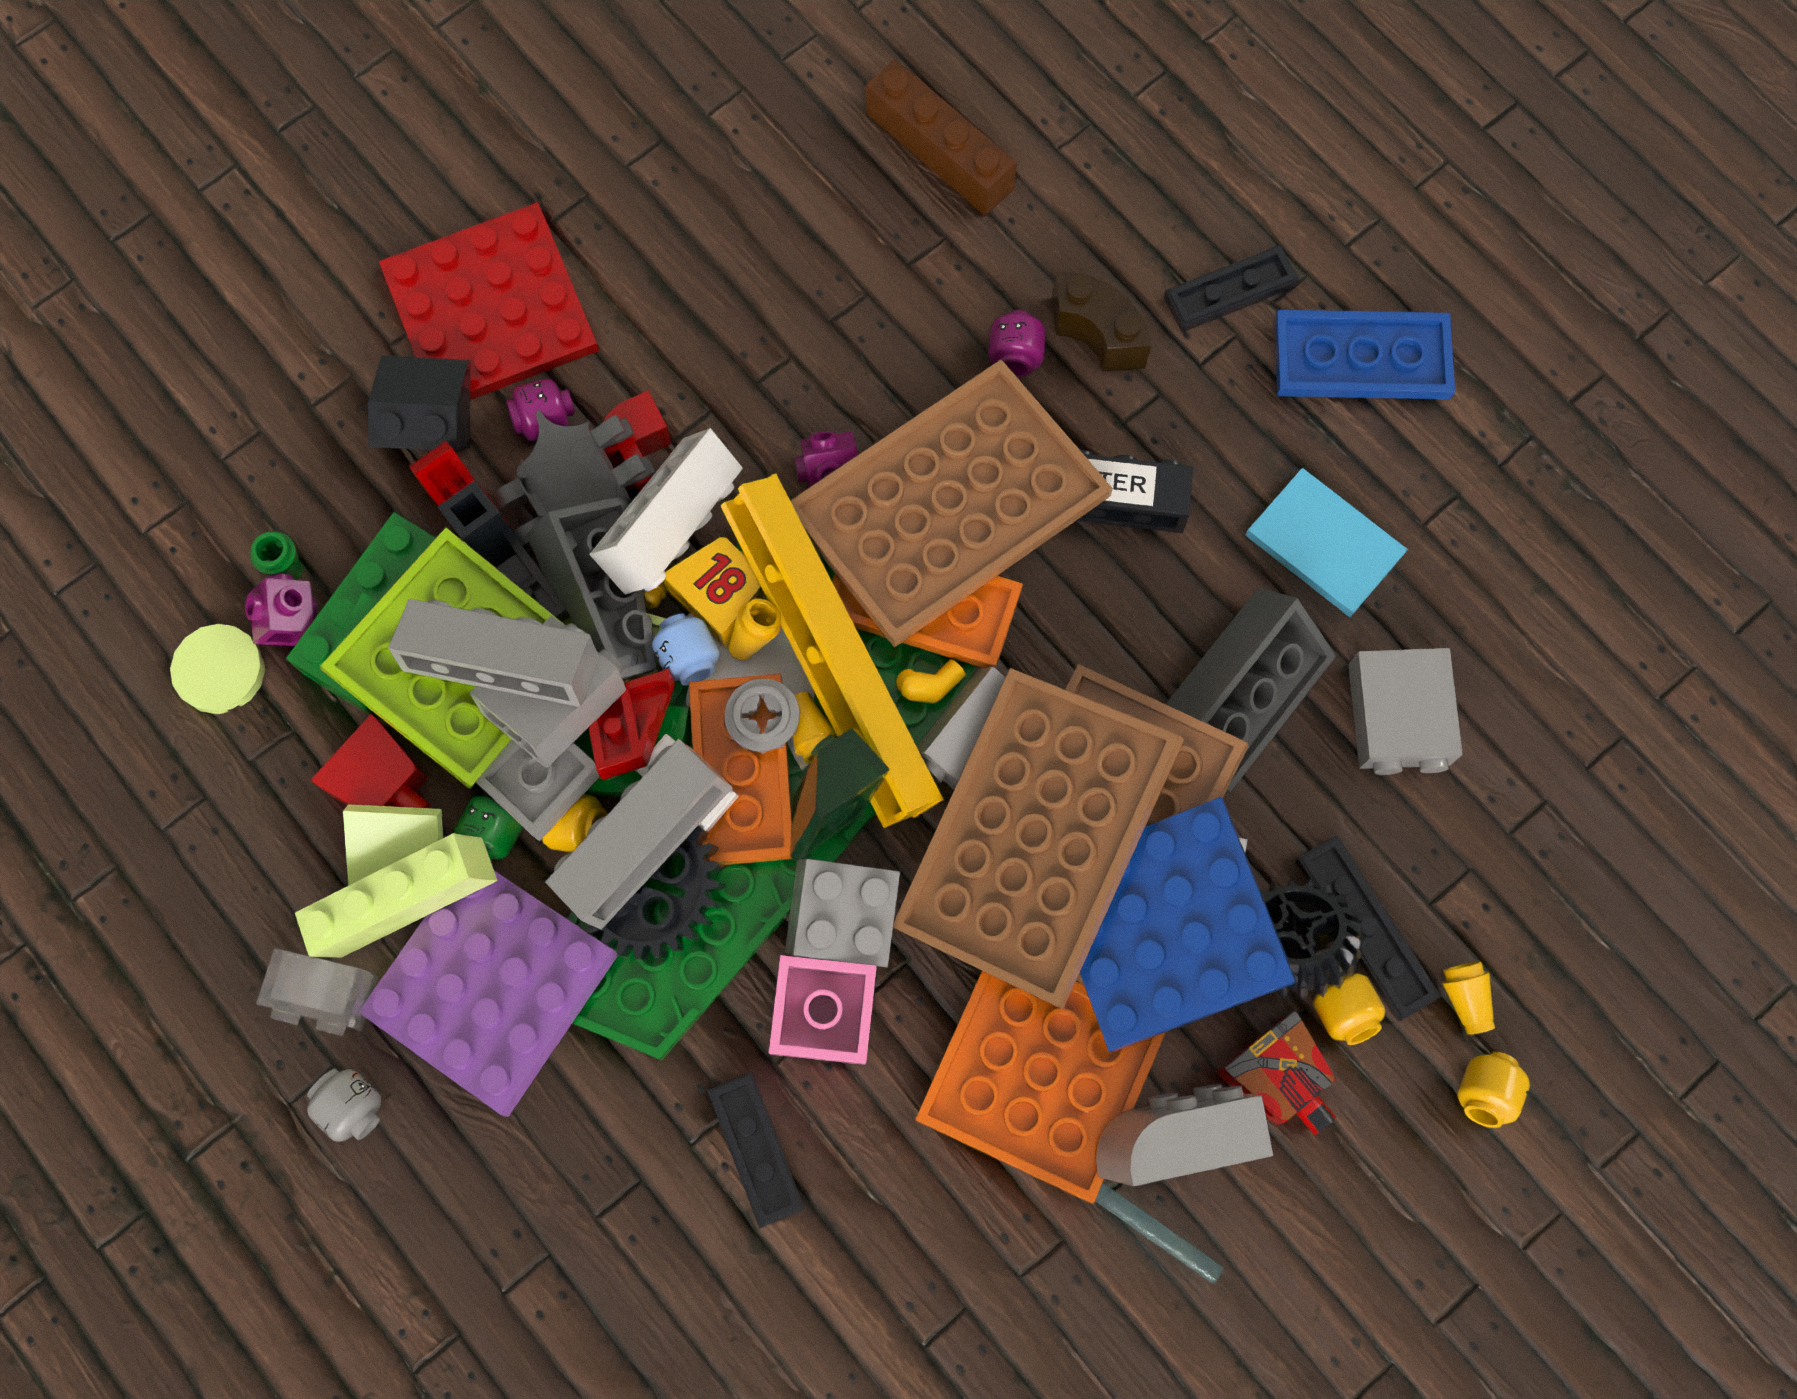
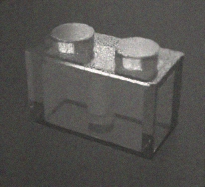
(315, 990)

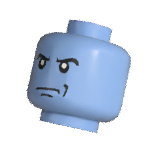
(686, 648)

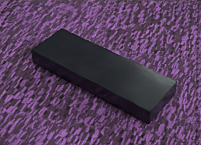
(1231, 288)
(756, 1150)

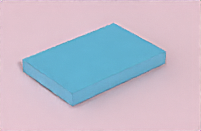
(1326, 542)

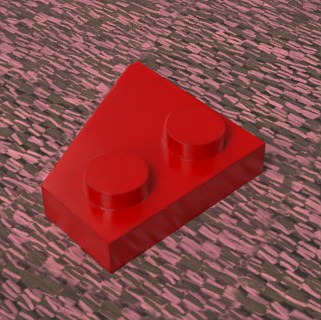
(630, 726)

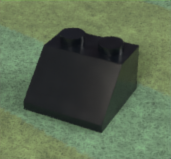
(420, 403)

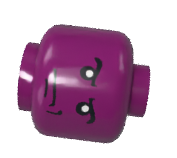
(1018, 342)
(540, 396)

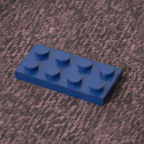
(1364, 354)

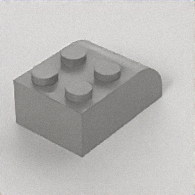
(1184, 1135)

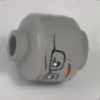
(344, 1105)

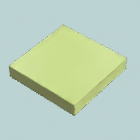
(385, 835)

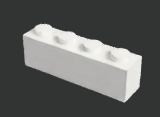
(667, 513)

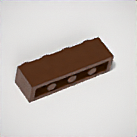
(940, 137)

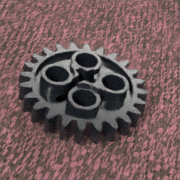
(635, 923)

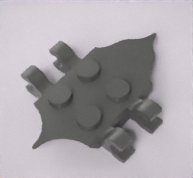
(572, 469)

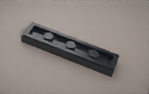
(1385, 952)

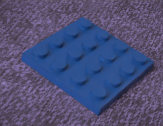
(1182, 932)

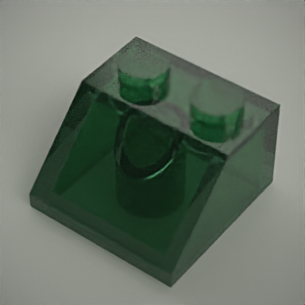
(833, 790)

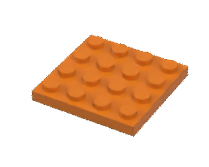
(1035, 1083)

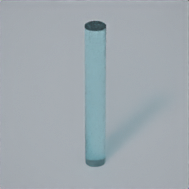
(1159, 1234)

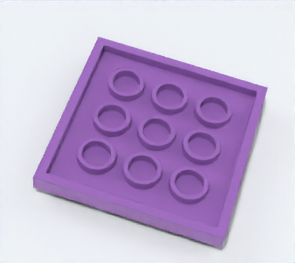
(489, 989)

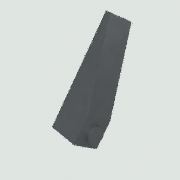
(589, 595)

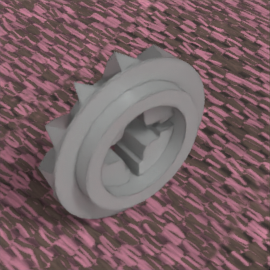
(746, 702)

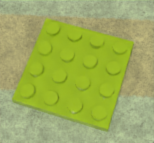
(425, 709)

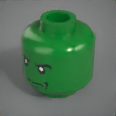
(492, 823)

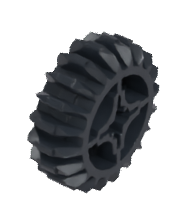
(1306, 924)

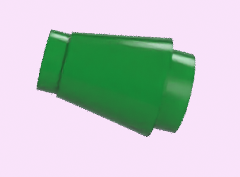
(275, 554)

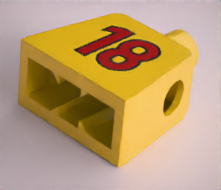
(714, 586)

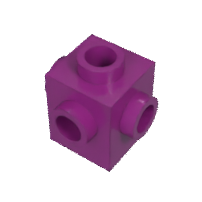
(823, 455)
(280, 610)

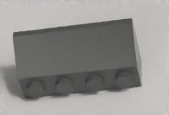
(1256, 672)

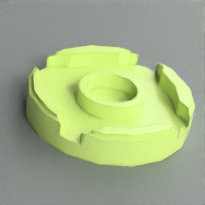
(217, 668)

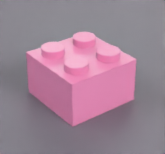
(822, 1010)

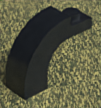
(487, 533)

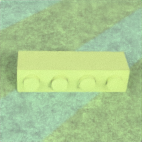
(396, 896)

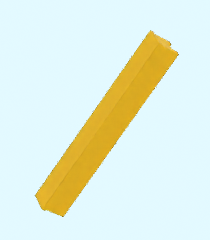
(829, 644)

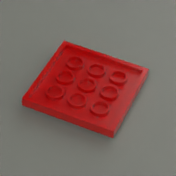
(492, 300)

